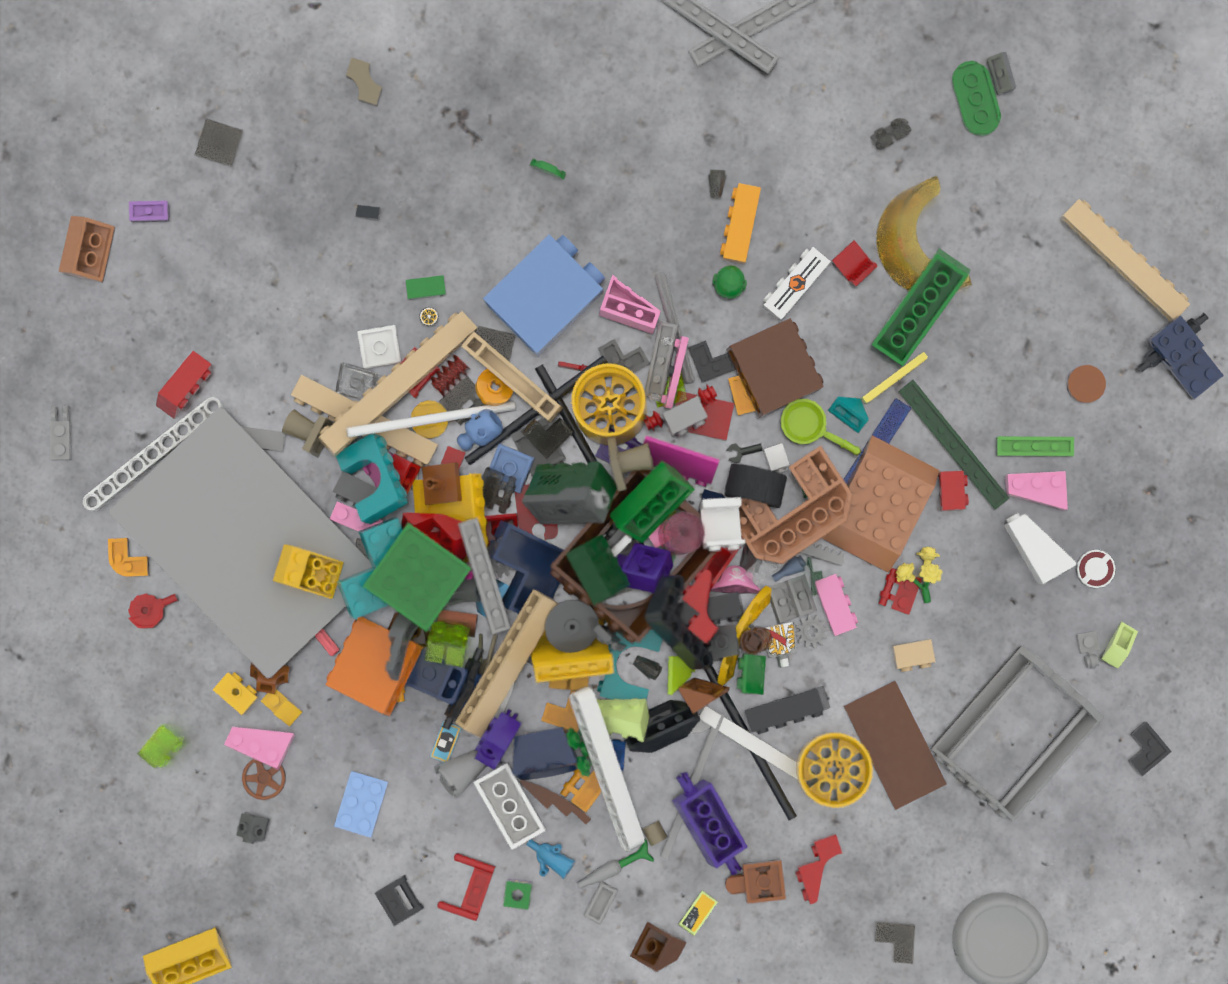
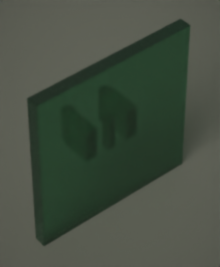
(812, 576)

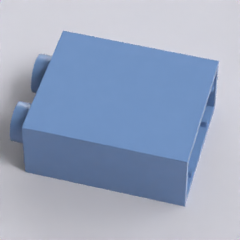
(545, 293)

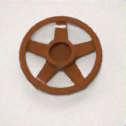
(263, 778)

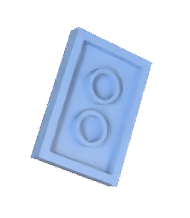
(361, 804)

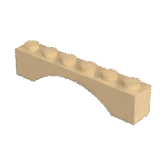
(512, 377)

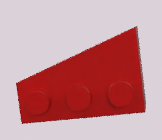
(183, 384)

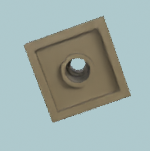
(306, 430)
(629, 460)

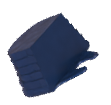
(543, 754)

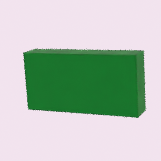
(425, 287)

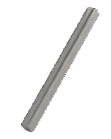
(672, 318)

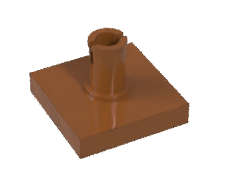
(441, 483)

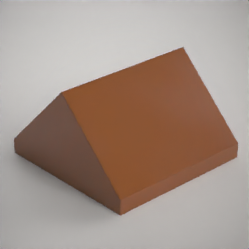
(700, 693)

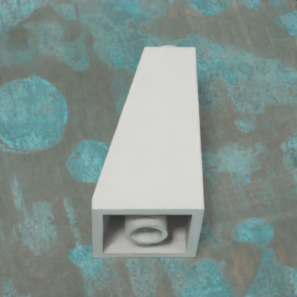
(1037, 549)

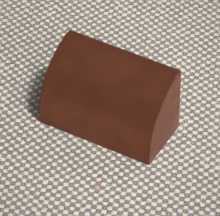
(459, 618)

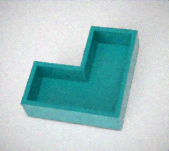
(377, 542)

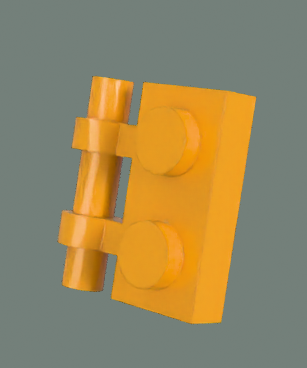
(586, 794)

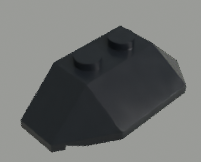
(666, 725)

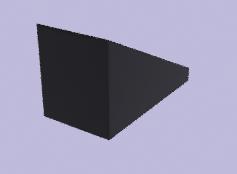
(368, 212)

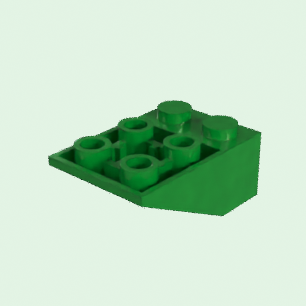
(752, 674)

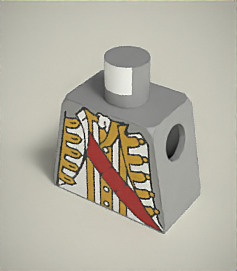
(782, 642)

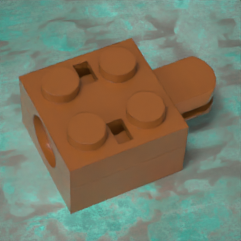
(759, 880)

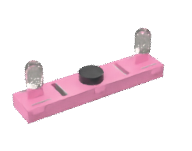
(674, 371)

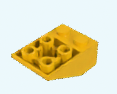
(308, 571)

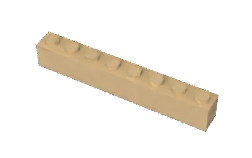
(1125, 260)
(331, 403)
(506, 664)

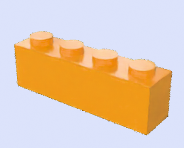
(741, 223)

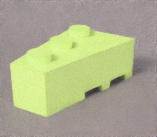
(625, 716)

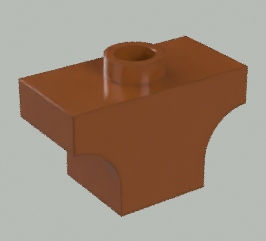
(269, 685)

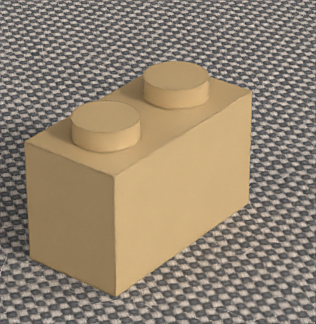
(913, 654)

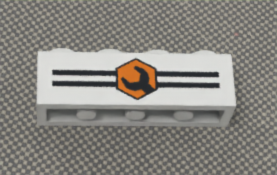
(796, 284)

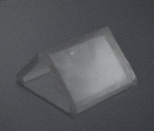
(355, 380)

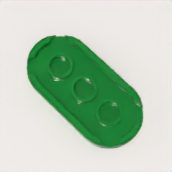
(976, 98)

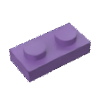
(148, 210)

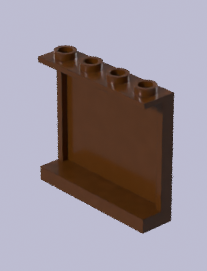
(775, 367)

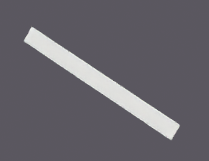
(754, 744)

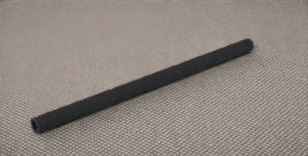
(529, 415)

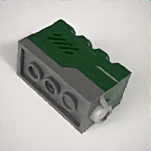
(570, 493)

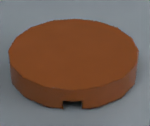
(1086, 384)

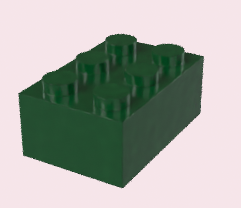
(598, 569)

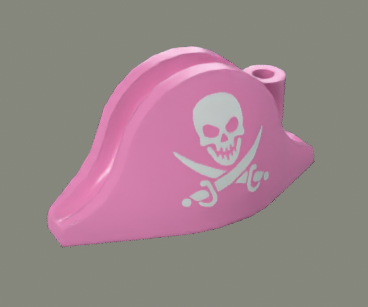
(735, 580)

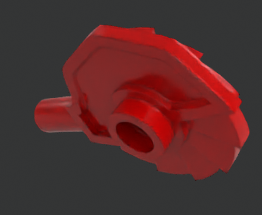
(147, 610)

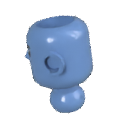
(480, 429)

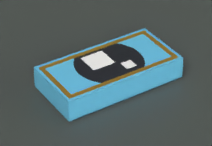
(445, 743)

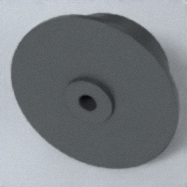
(571, 626)

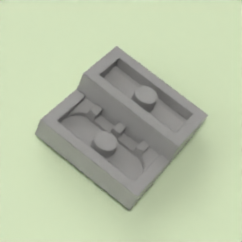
(791, 599)

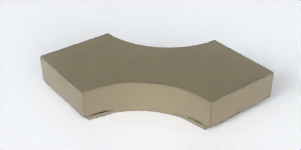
(368, 89)

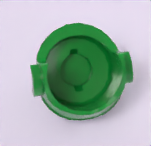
(729, 282)

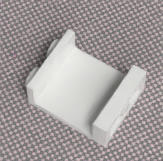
(721, 523)

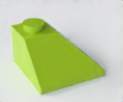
(677, 673)

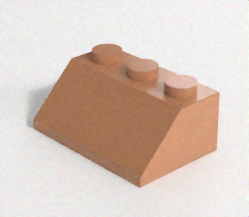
(86, 248)

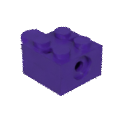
(645, 566)
(497, 739)

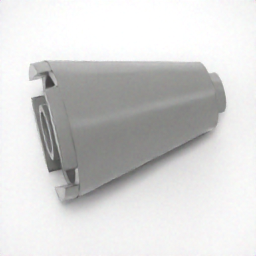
(459, 772)

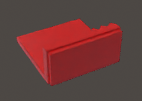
(854, 263)

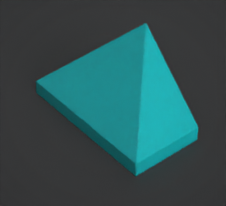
(850, 412)

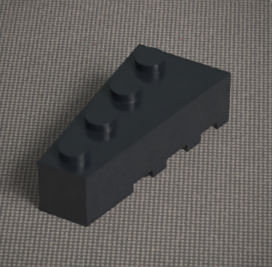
(719, 608)
(787, 709)

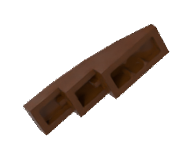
(548, 797)

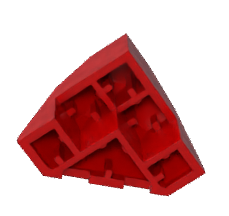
(439, 528)

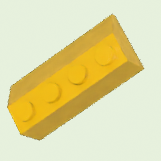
(188, 960)

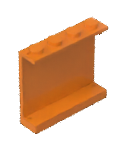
(361, 667)

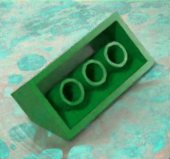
(651, 502)

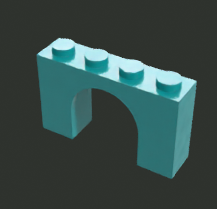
(390, 493)
(613, 686)

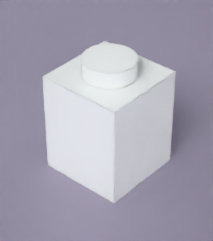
(776, 458)

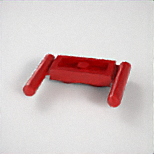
(476, 889)

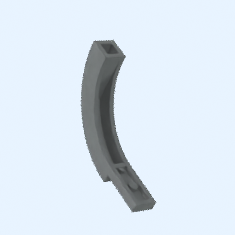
(404, 628)

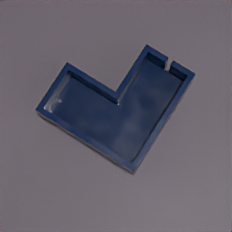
(530, 558)

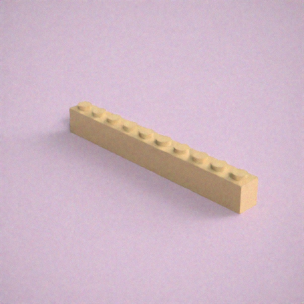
(399, 382)

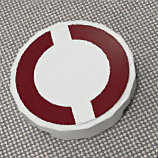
(1095, 569)

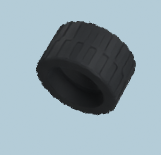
(755, 484)

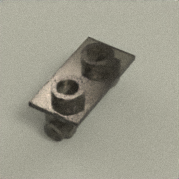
(897, 128)

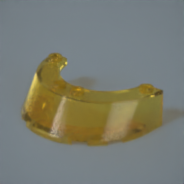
(897, 234)

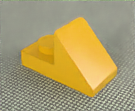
(281, 707)

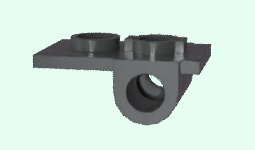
(723, 643)

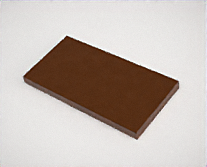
(895, 745)

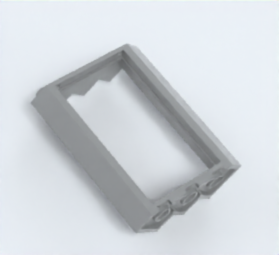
(1048, 762)

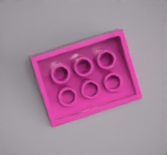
(685, 461)

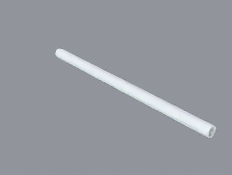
(425, 419)

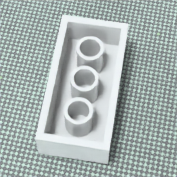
(509, 806)

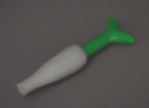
(614, 867)

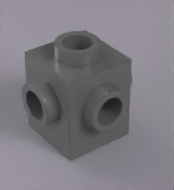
(251, 828)

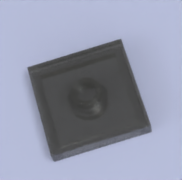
(218, 142)

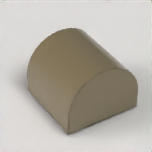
(654, 833)

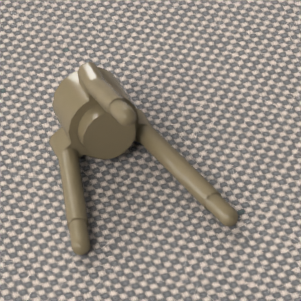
(486, 662)

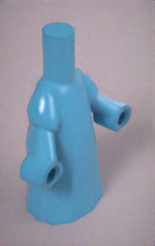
(552, 857)

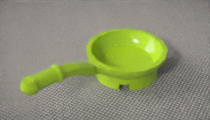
(805, 422)

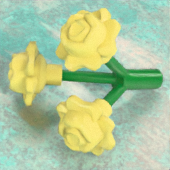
(929, 571)

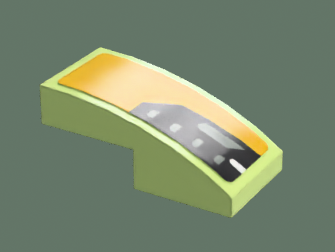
(698, 913)

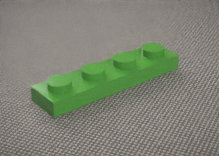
(1035, 446)

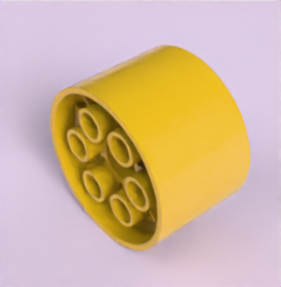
(593, 380)
(804, 764)

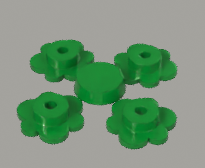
(574, 741)

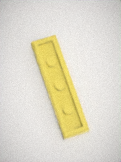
(894, 378)

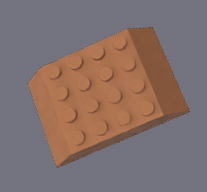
(885, 503)

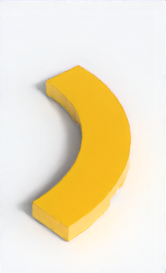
(752, 612)

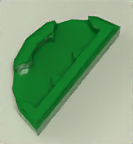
(548, 168)

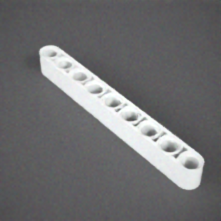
(143, 456)
(607, 768)

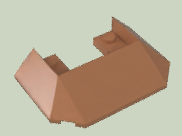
(806, 524)

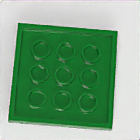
(417, 577)

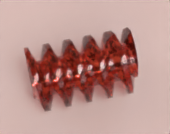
(449, 374)

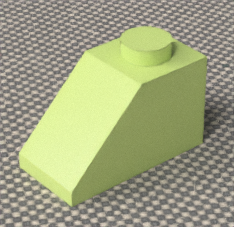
(1120, 645)

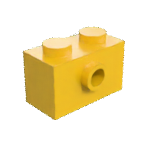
(236, 693)

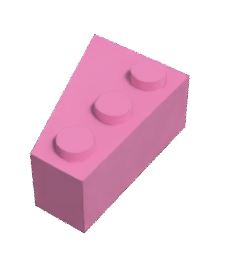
(628, 308)
(261, 745)

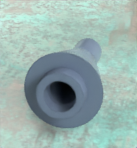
(793, 566)

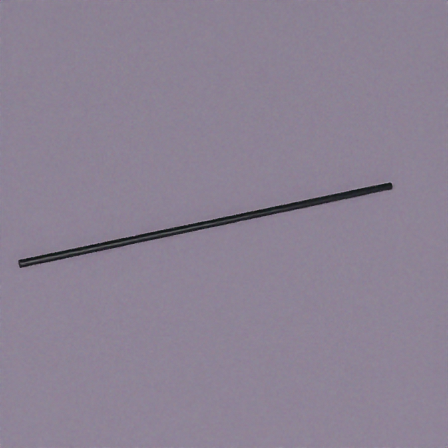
(711, 673)

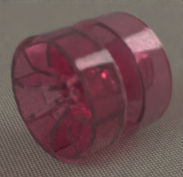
(681, 533)

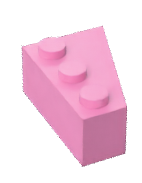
(1042, 488)

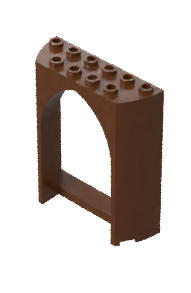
(625, 619)

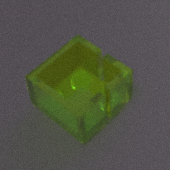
(447, 635)
(160, 746)

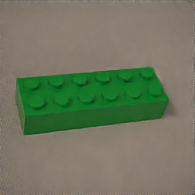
(921, 307)

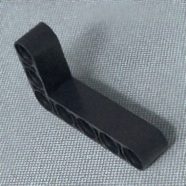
(666, 624)

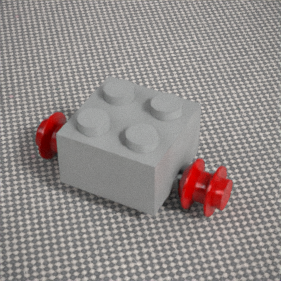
(683, 416)

